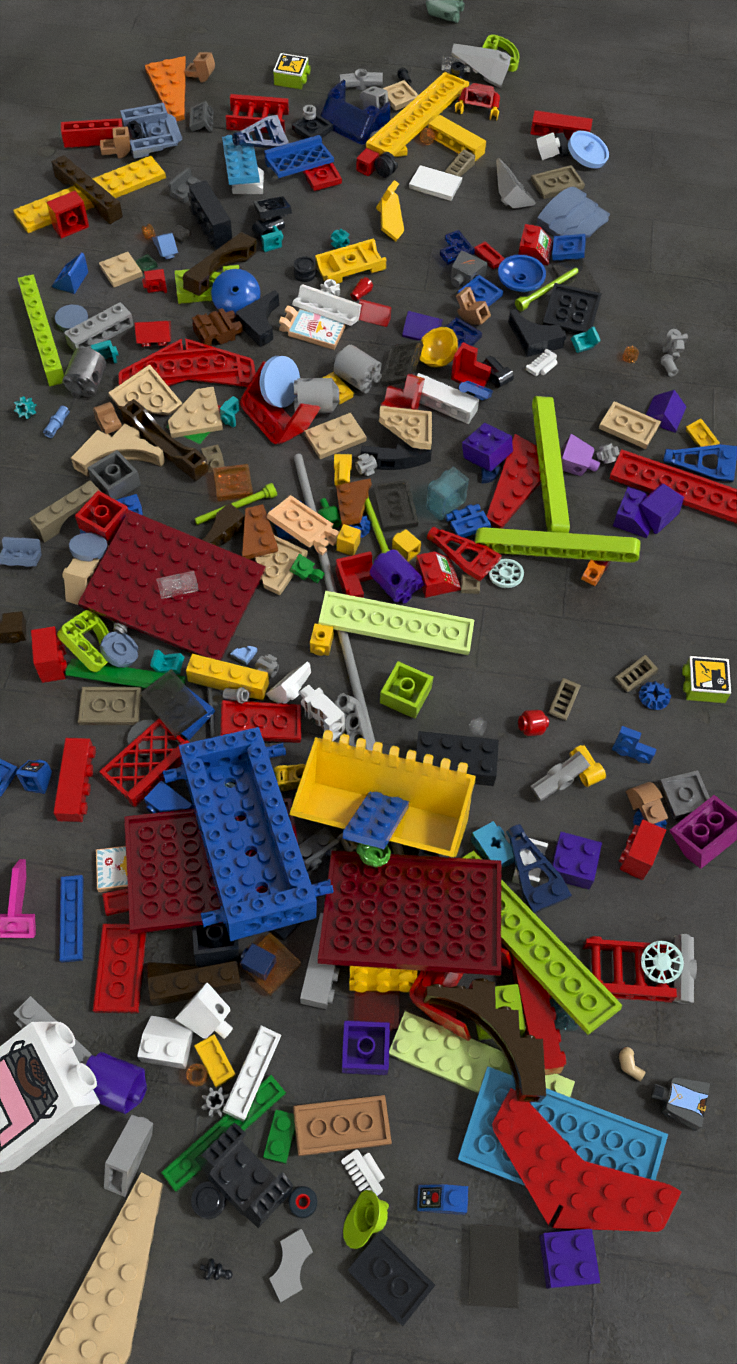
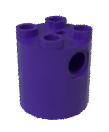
(396, 576)
(118, 1082)

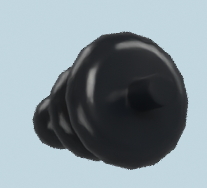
(216, 1271)

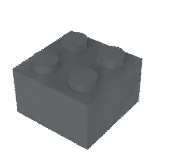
(114, 475)

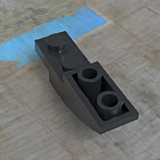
(397, 459)

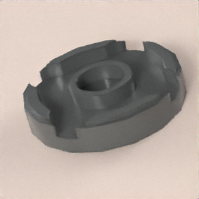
(138, 729)

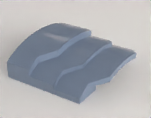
(158, 126)
(572, 214)

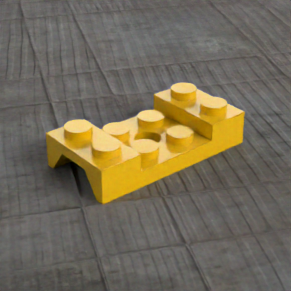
(336, 265)

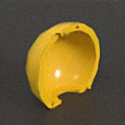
(439, 347)

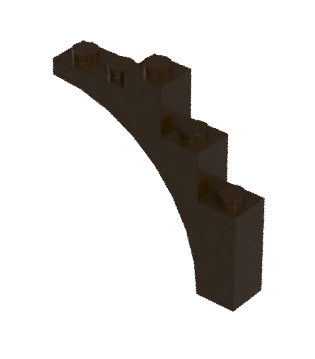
(502, 1024)

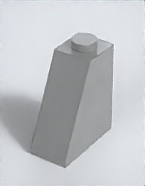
(127, 1155)

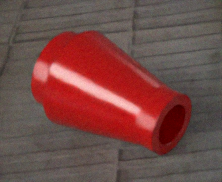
(362, 288)

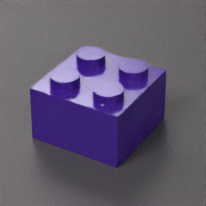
(487, 447)
(576, 859)
(366, 1048)
(569, 1258)

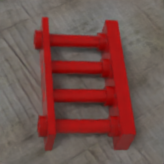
(252, 105)
(618, 989)

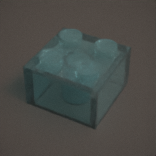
(447, 493)

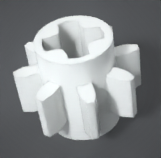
(331, 287)

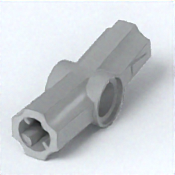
(362, 79)
(560, 776)
(685, 982)

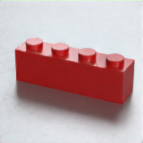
(547, 123)
(88, 132)
(74, 779)

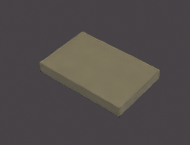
(555, 181)
(109, 706)

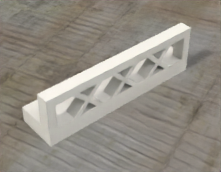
(327, 305)

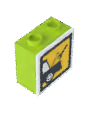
(291, 71)
(707, 679)

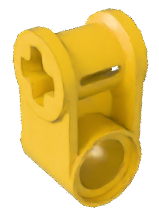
(290, 776)

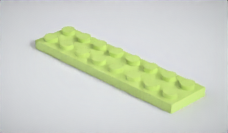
(397, 623)
(454, 1058)

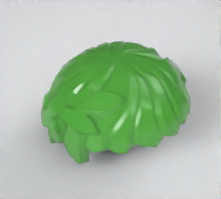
(372, 855)

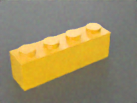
(457, 137)
(227, 675)

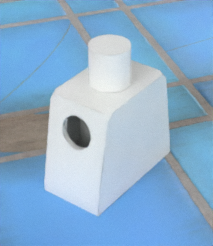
(206, 1013)

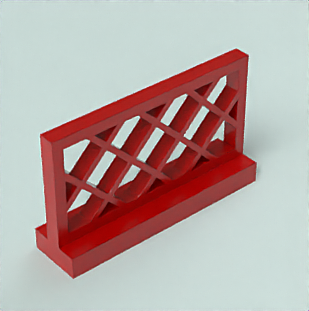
(155, 775)

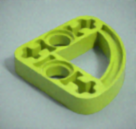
(506, 45)
(90, 657)

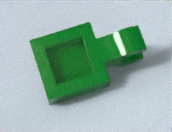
(304, 568)

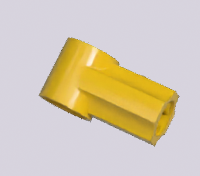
(342, 468)
(592, 774)

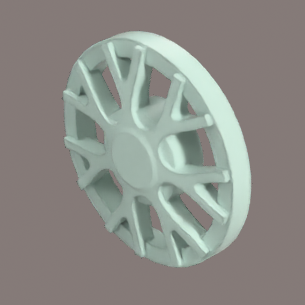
(506, 573)
(662, 962)

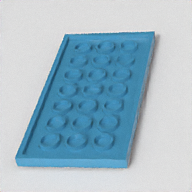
(590, 1131)

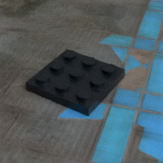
(572, 308)

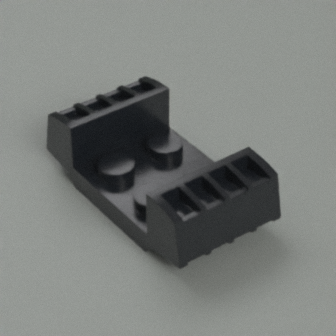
(243, 1176)

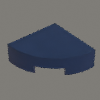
(487, 475)

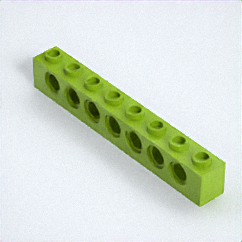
(41, 330)

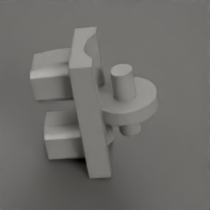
(674, 343)

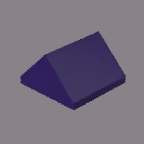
(418, 325)
(667, 409)
(661, 507)

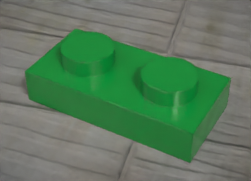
(280, 1137)

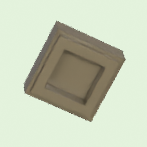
(469, 584)

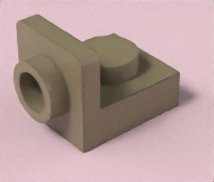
(213, 456)

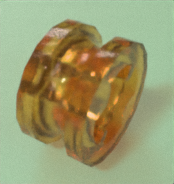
(148, 231)
(630, 354)
(196, 1066)

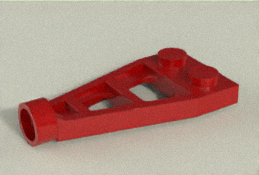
(479, 566)

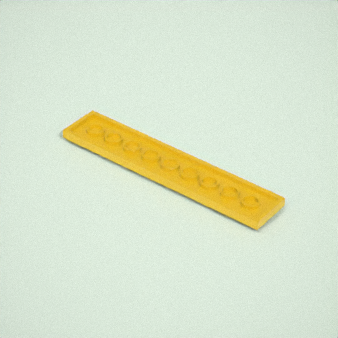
(417, 114)
(117, 183)

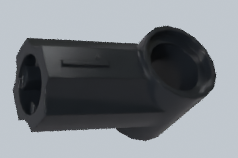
(261, 228)
(499, 374)

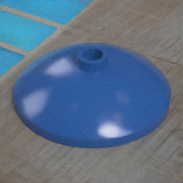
(521, 273)
(223, 285)

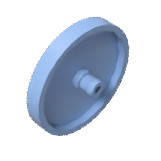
(588, 149)
(278, 381)

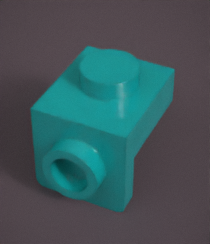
(585, 340)
(106, 350)
(228, 411)
(164, 663)

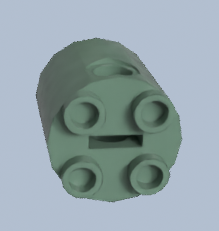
(445, 9)

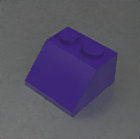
(630, 515)

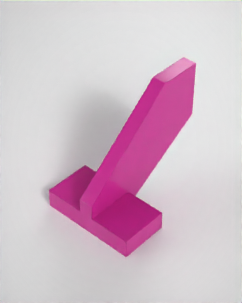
(14, 923)

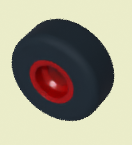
(309, 1195)

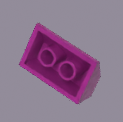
(706, 831)

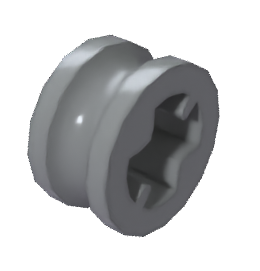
(309, 112)

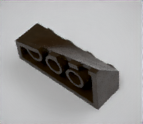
(181, 982)

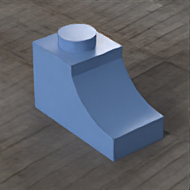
(166, 245)

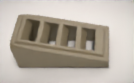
(461, 164)
(649, 665)
(570, 686)

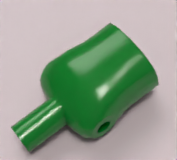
(330, 513)

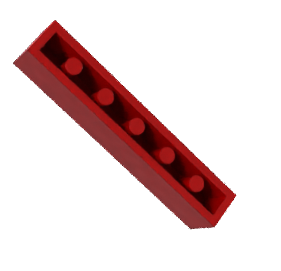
(539, 1016)

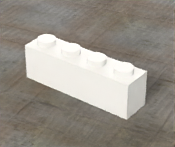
(448, 400)

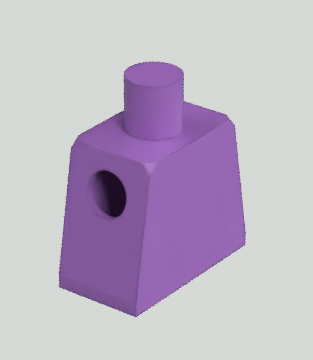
(577, 456)

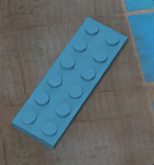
(240, 162)

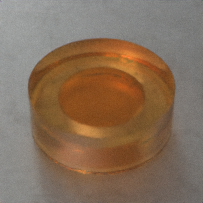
(427, 136)

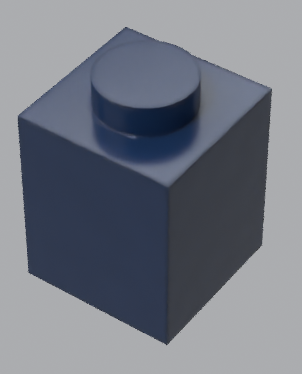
(258, 961)

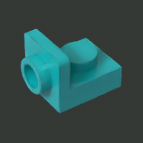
(272, 240)

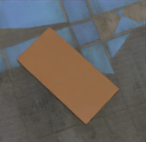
(341, 1125)

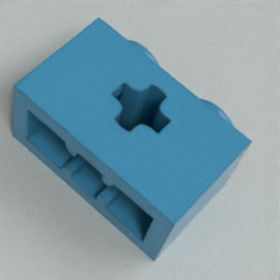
(493, 835)

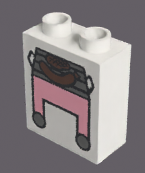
(40, 1090)

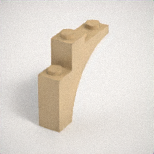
(125, 440)

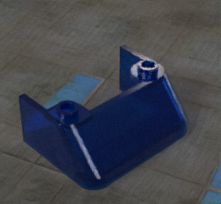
(350, 120)

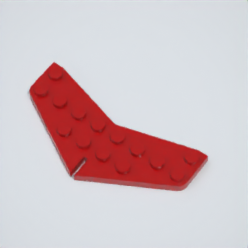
(195, 363)
(588, 1192)

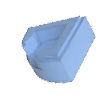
(244, 654)

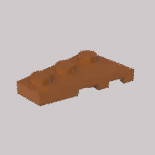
(352, 500)
(258, 534)

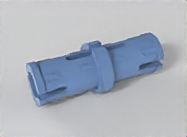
(56, 421)

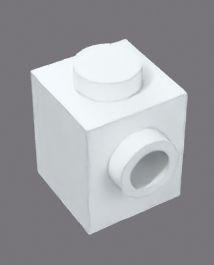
(548, 146)

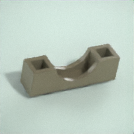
(49, 520)

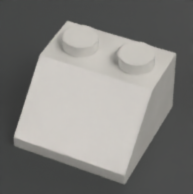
(165, 1043)

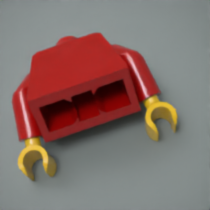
(479, 95)

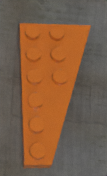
(169, 83)

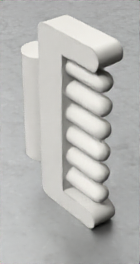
(543, 363)
(367, 1168)

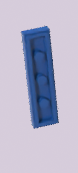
(71, 918)

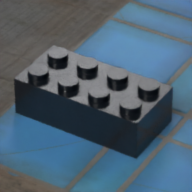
(209, 214)
(477, 752)

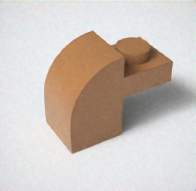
(202, 66)
(118, 145)
(471, 310)
(107, 418)
(647, 799)

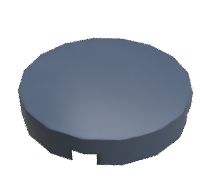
(70, 316)
(88, 546)
(119, 649)

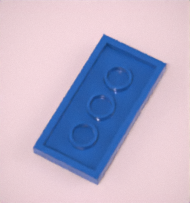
(376, 820)

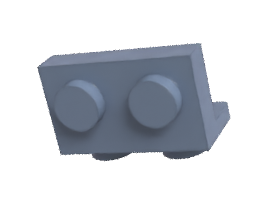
(20, 551)

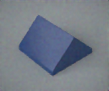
(72, 275)

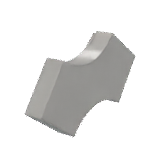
(287, 1278)

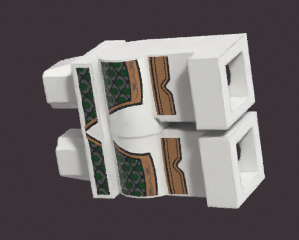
(322, 711)

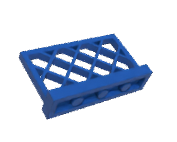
(297, 150)

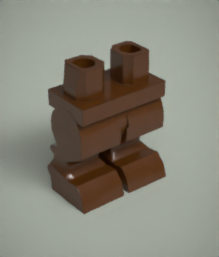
(216, 326)

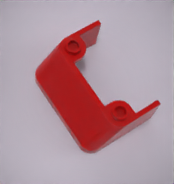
(274, 420)
(442, 1015)

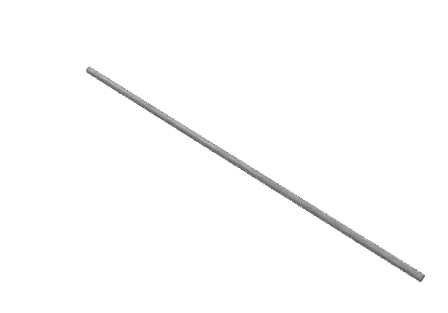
(343, 635)

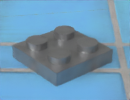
(684, 793)

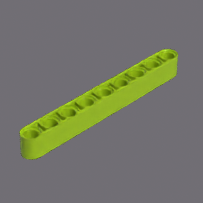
(550, 465)
(560, 544)

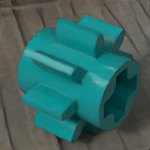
(340, 238)
(25, 404)

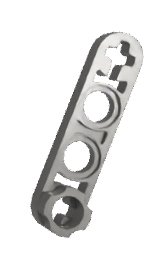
(348, 705)

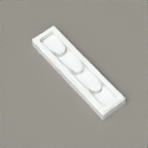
(251, 1073)

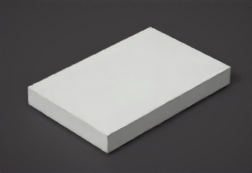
(435, 183)

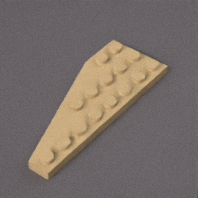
(106, 1307)

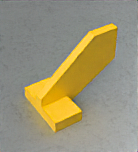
(391, 213)

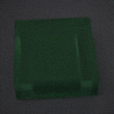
(146, 263)

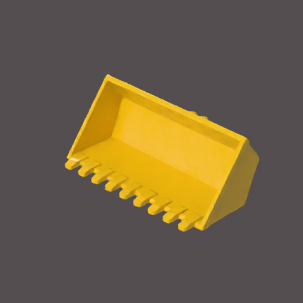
(343, 775)

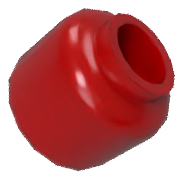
(533, 722)

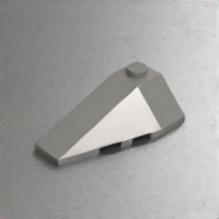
(488, 62)
(511, 189)

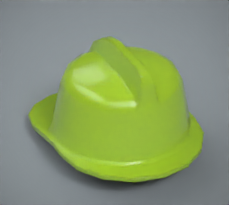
(364, 1219)

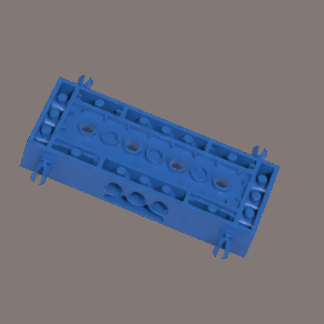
(267, 830)

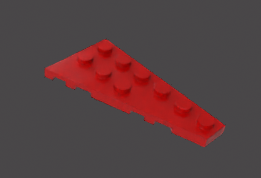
(516, 483)

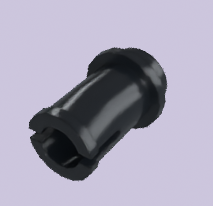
(403, 75)

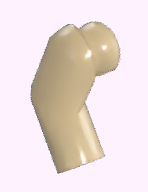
(628, 1064)

